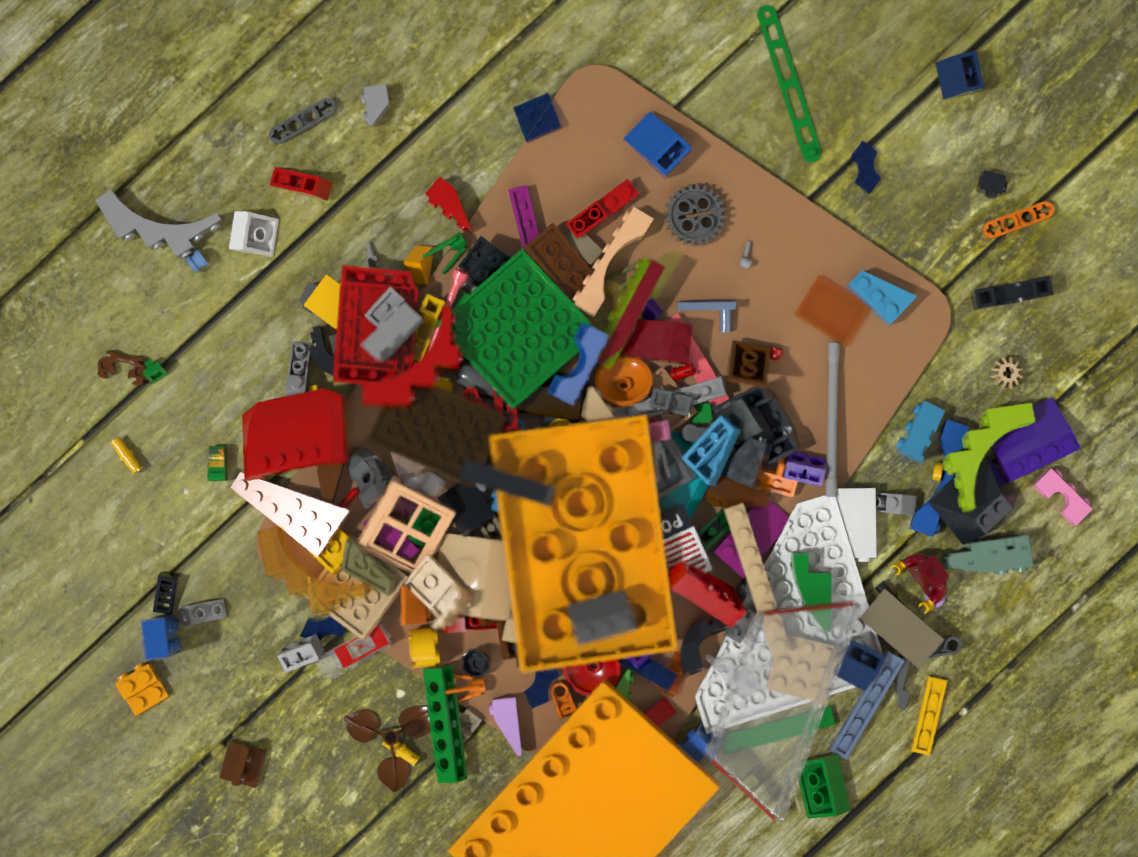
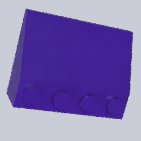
(1036, 444)

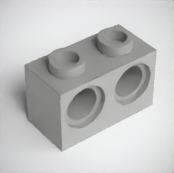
(300, 653)

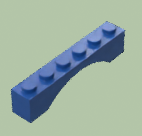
(925, 517)

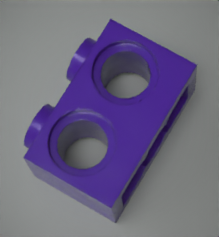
(805, 468)

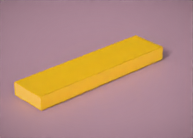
(928, 715)

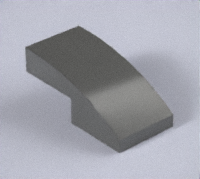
(671, 402)

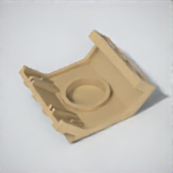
(481, 570)

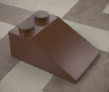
(748, 364)

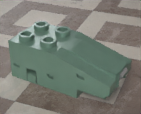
(992, 555)

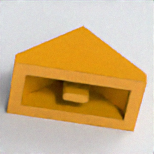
(419, 266)

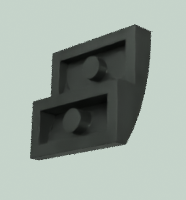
(743, 417)

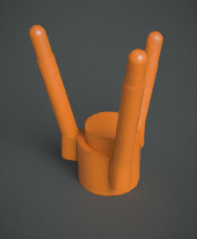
(476, 686)

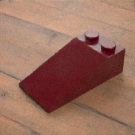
(659, 342)

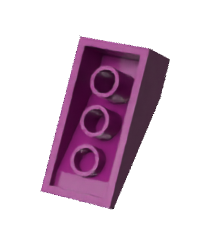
(766, 526)

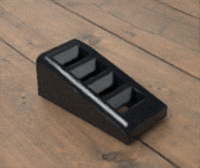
(164, 576)

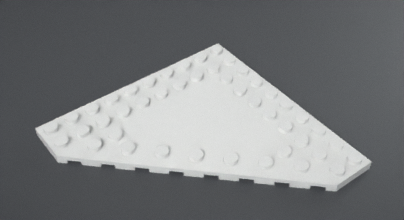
(812, 529)

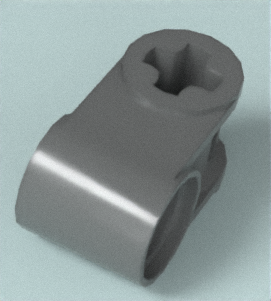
(943, 649)

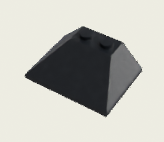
(773, 419)
(992, 499)

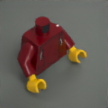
(929, 576)

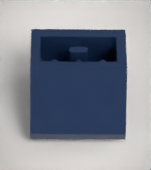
(959, 75)
(860, 665)

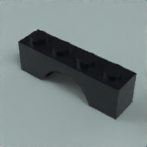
(1011, 293)

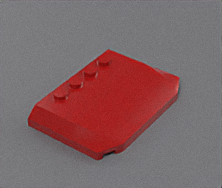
(357, 294)
(294, 433)

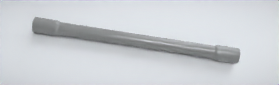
(831, 480)

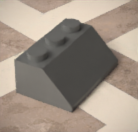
(601, 617)

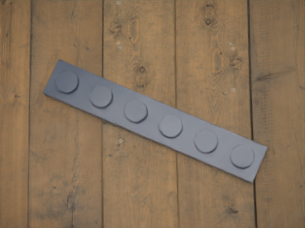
(866, 706)

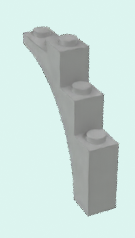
(178, 237)

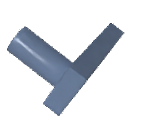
(724, 306)

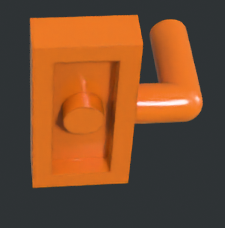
(775, 481)

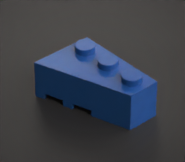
(696, 742)

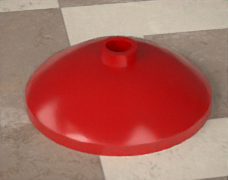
(586, 678)

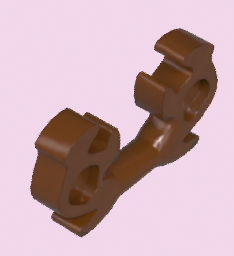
(106, 365)

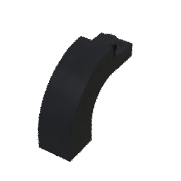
(319, 352)
(689, 652)

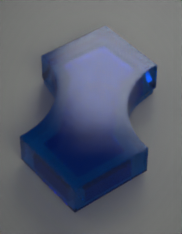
(864, 159)
(322, 627)
(538, 692)

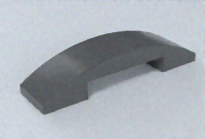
(901, 694)

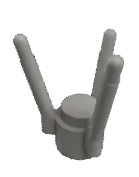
(656, 451)

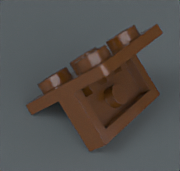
(242, 764)

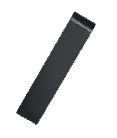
(507, 483)

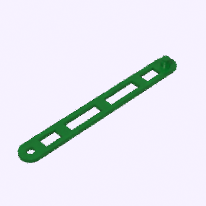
(810, 151)

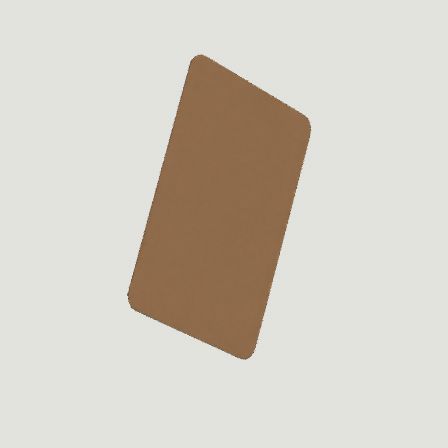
(788, 250)

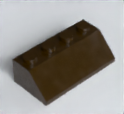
(547, 405)

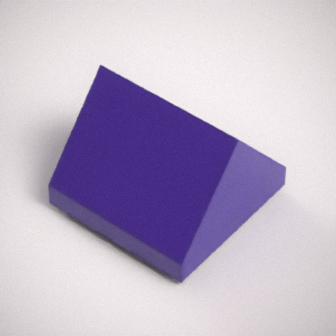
(652, 310)

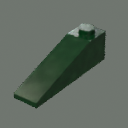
(714, 529)

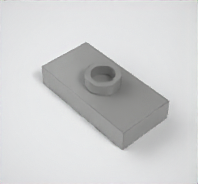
(384, 307)

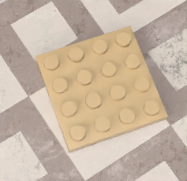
(363, 614)

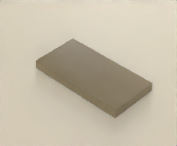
(901, 629)

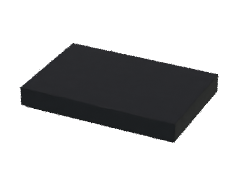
(469, 505)

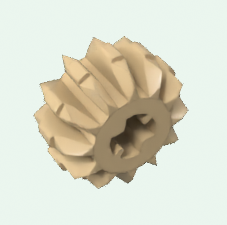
(1001, 367)

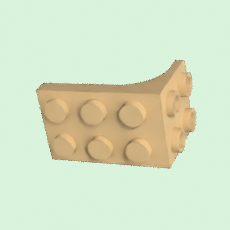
(438, 592)

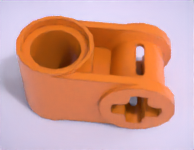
(563, 703)

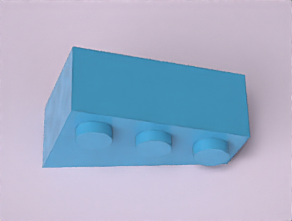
(880, 296)
(919, 431)

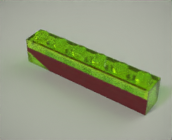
(629, 309)

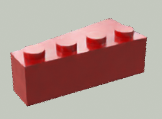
(707, 592)

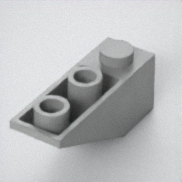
(298, 369)

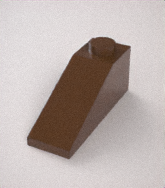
(329, 479)
(731, 493)

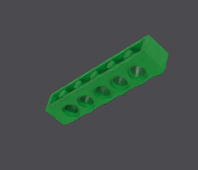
(445, 724)

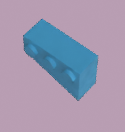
(712, 450)

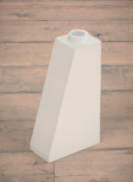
(859, 518)

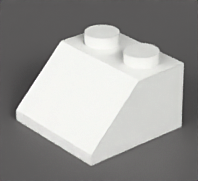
(253, 233)

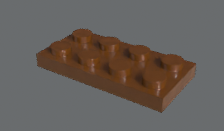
(559, 260)

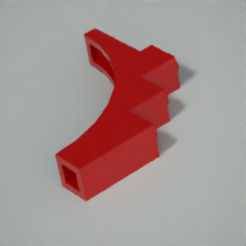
(441, 355)

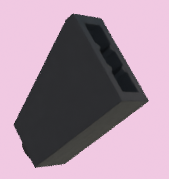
(749, 462)

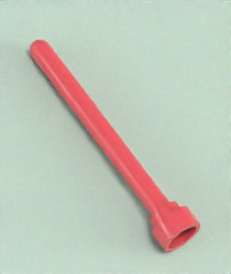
(459, 277)

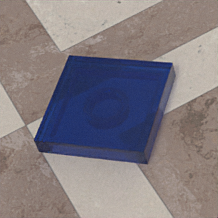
(537, 117)

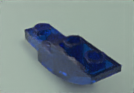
(653, 672)

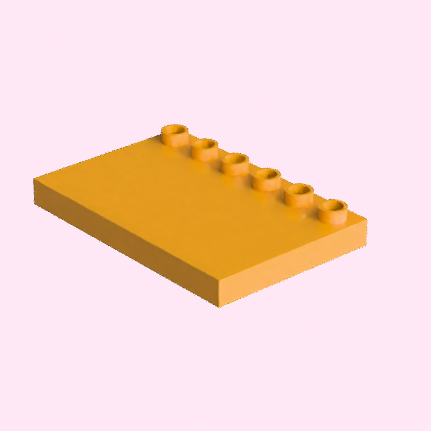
(588, 544)
(594, 790)

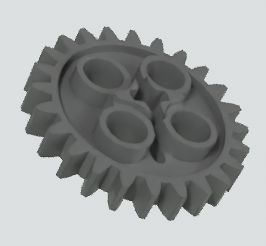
(691, 198)

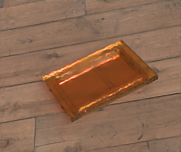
(832, 311)

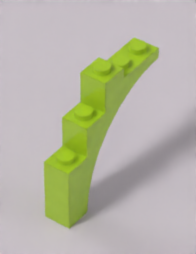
(977, 442)

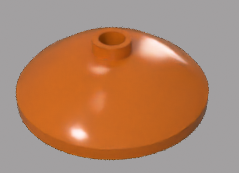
(626, 373)

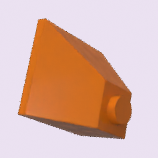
(412, 608)

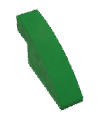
(811, 586)

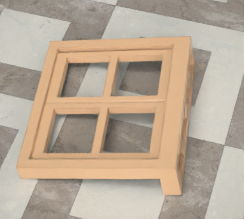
(381, 515)

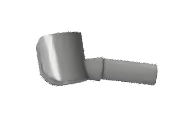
(371, 258)
(745, 262)

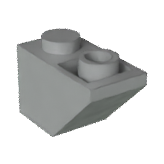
(376, 103)
(895, 503)

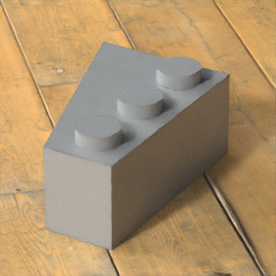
(393, 332)

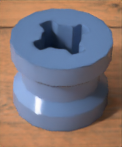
(197, 261)

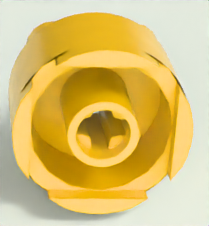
(422, 647)

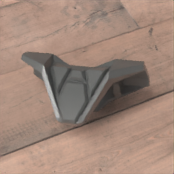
(381, 474)

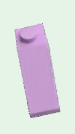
(506, 717)

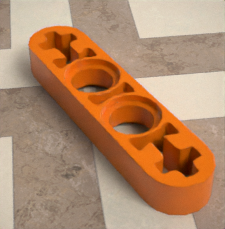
(1018, 221)

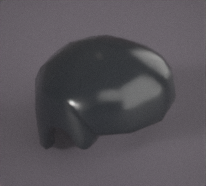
(476, 662)

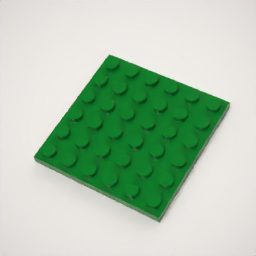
(517, 329)

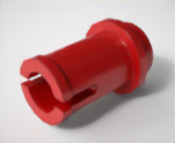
(682, 372)

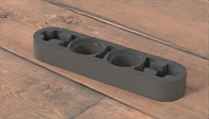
(301, 118)

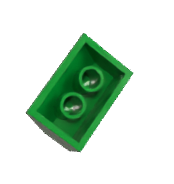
(823, 787)

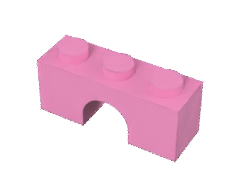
(1075, 506)

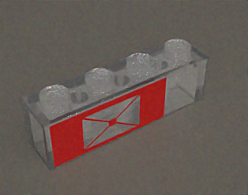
(354, 650)

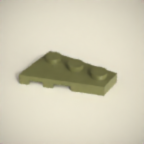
(365, 568)

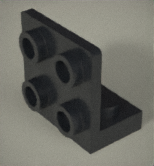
(483, 260)

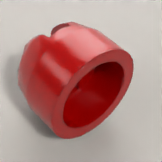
(775, 353)

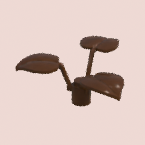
(362, 725)

